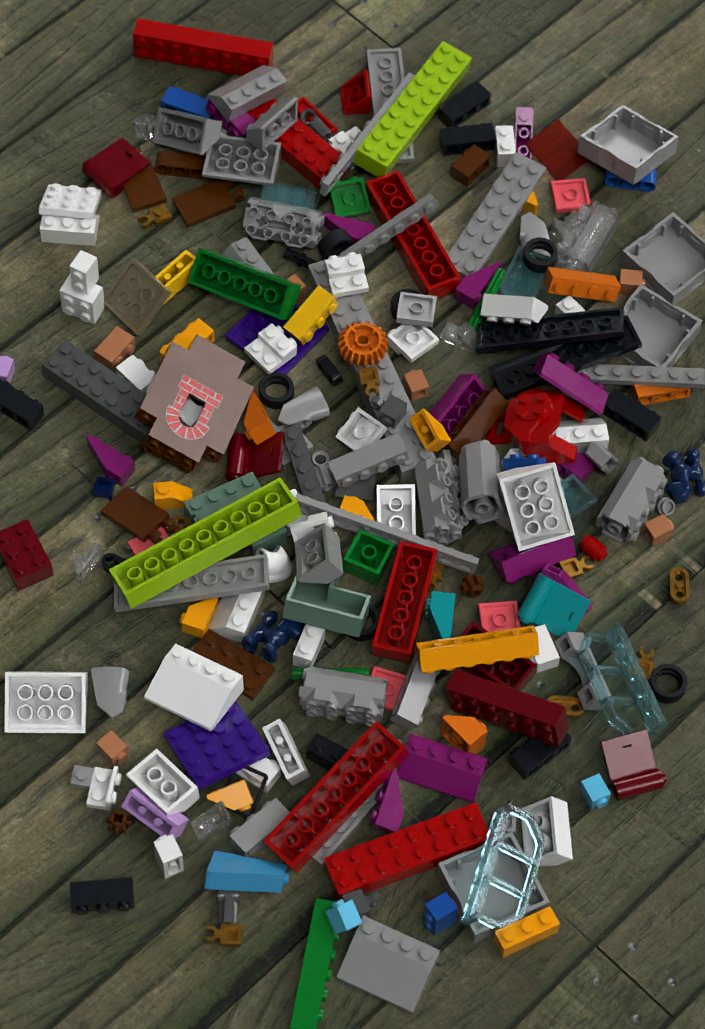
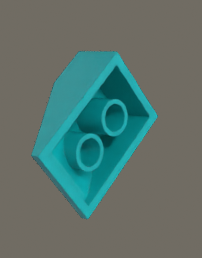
(440, 614)

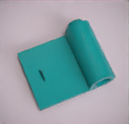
(552, 605)

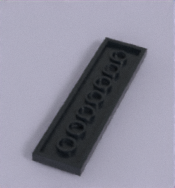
(551, 330)
(517, 374)

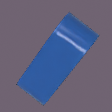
(646, 184)

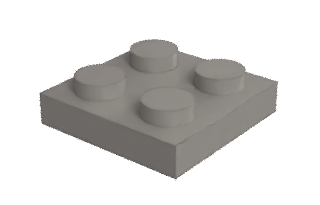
(416, 309)

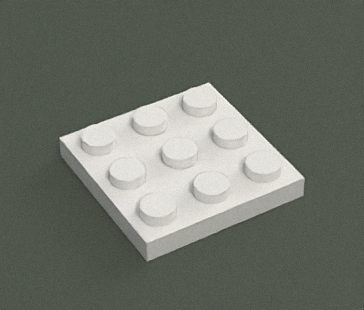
(70, 201)

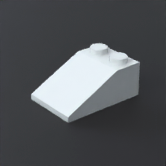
(397, 506)

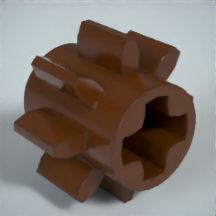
(472, 585)
(116, 826)

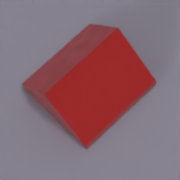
(356, 95)

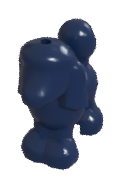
(682, 473)
(272, 637)

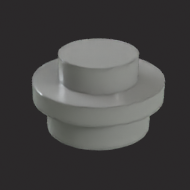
(665, 506)

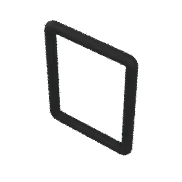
(258, 795)

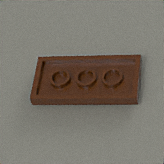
(226, 653)

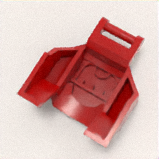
(531, 424)

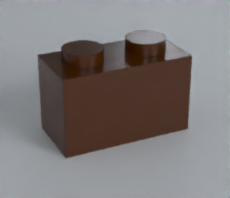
(470, 165)

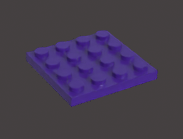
(255, 321)
(219, 752)

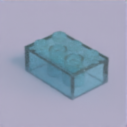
(519, 279)

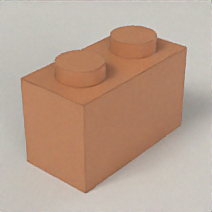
(115, 348)

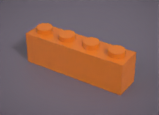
(581, 284)

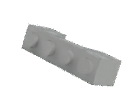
(568, 648)

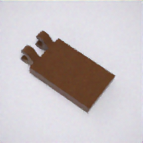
(144, 189)
(207, 201)
(138, 516)

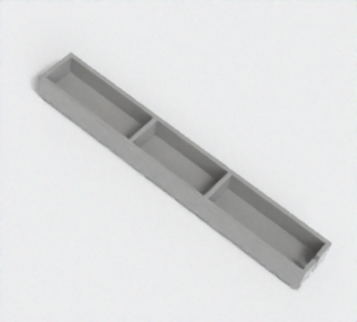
(352, 309)

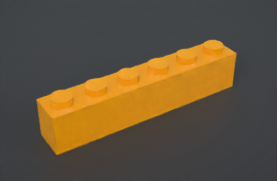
(477, 649)

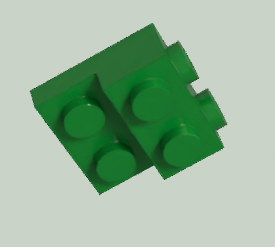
(350, 198)

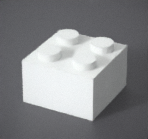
(81, 305)

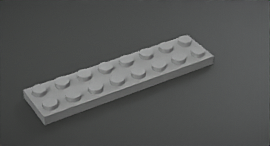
(385, 72)
(496, 214)
(219, 580)

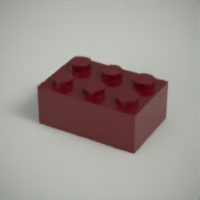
(24, 555)

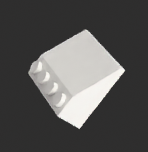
(535, 505)
(194, 687)
(45, 702)

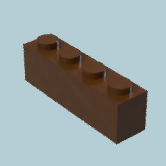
(477, 420)

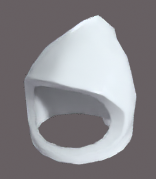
(279, 564)

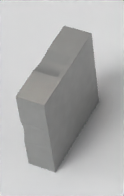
(628, 144)
(670, 259)
(661, 328)
(458, 875)

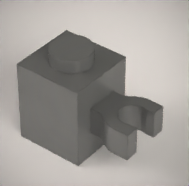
(391, 411)
(361, 902)

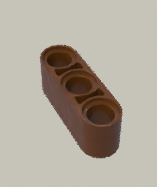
(179, 164)

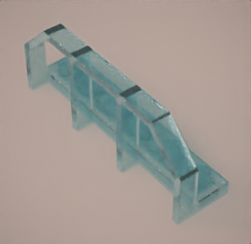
(633, 675)
(489, 857)

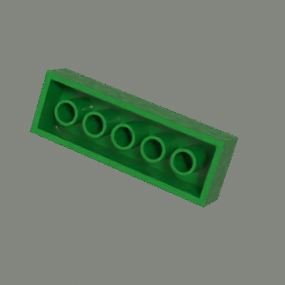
(244, 284)

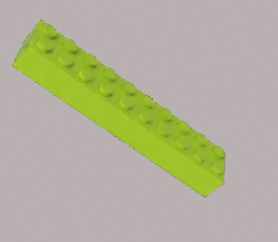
(412, 110)
(205, 542)

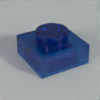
(104, 487)

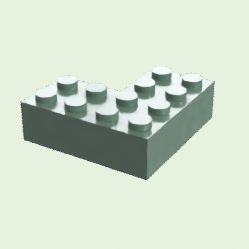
(220, 497)
(327, 606)

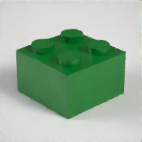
(368, 557)

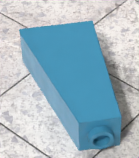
(245, 873)

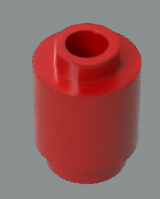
(593, 548)

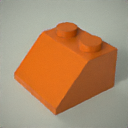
(464, 733)

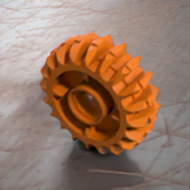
(371, 351)

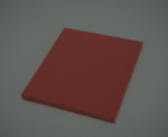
(557, 150)

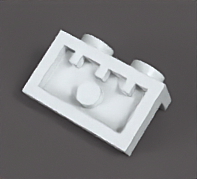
(103, 788)

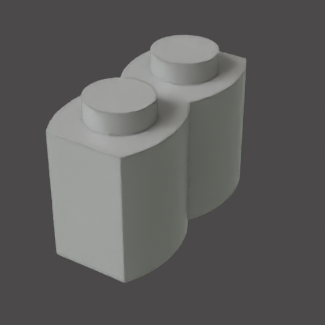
(602, 457)

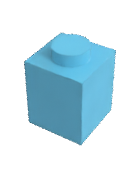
(595, 791)
(343, 916)

